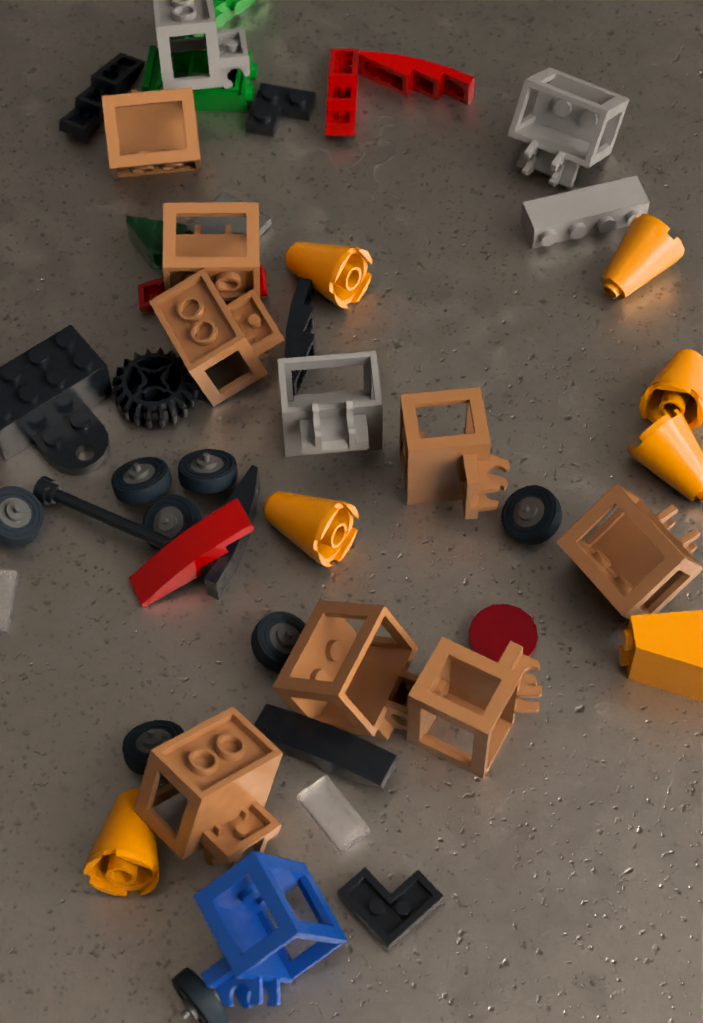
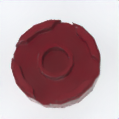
(497, 626)

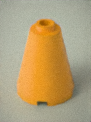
(640, 256)
(335, 270)
(676, 387)
(672, 454)
(313, 524)
(124, 851)

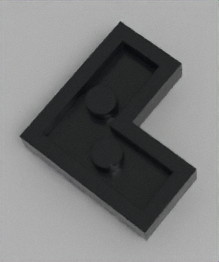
(278, 101)
(387, 914)

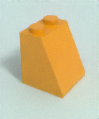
(665, 651)

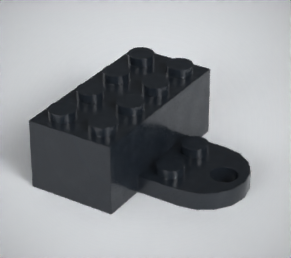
(49, 402)

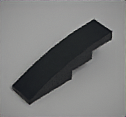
(111, 79)
(299, 328)
(226, 565)
(327, 746)

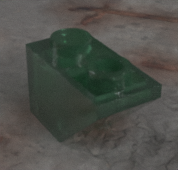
(148, 238)

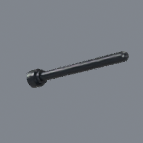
(49, 492)

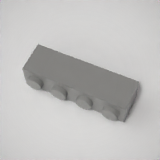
(583, 211)

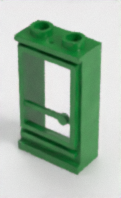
(209, 99)

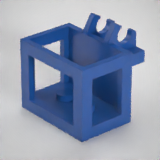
(250, 943)

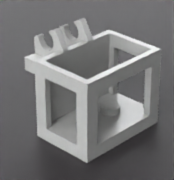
(224, 48)
(568, 125)
(333, 419)

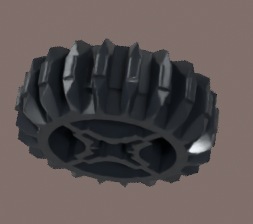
(154, 399)

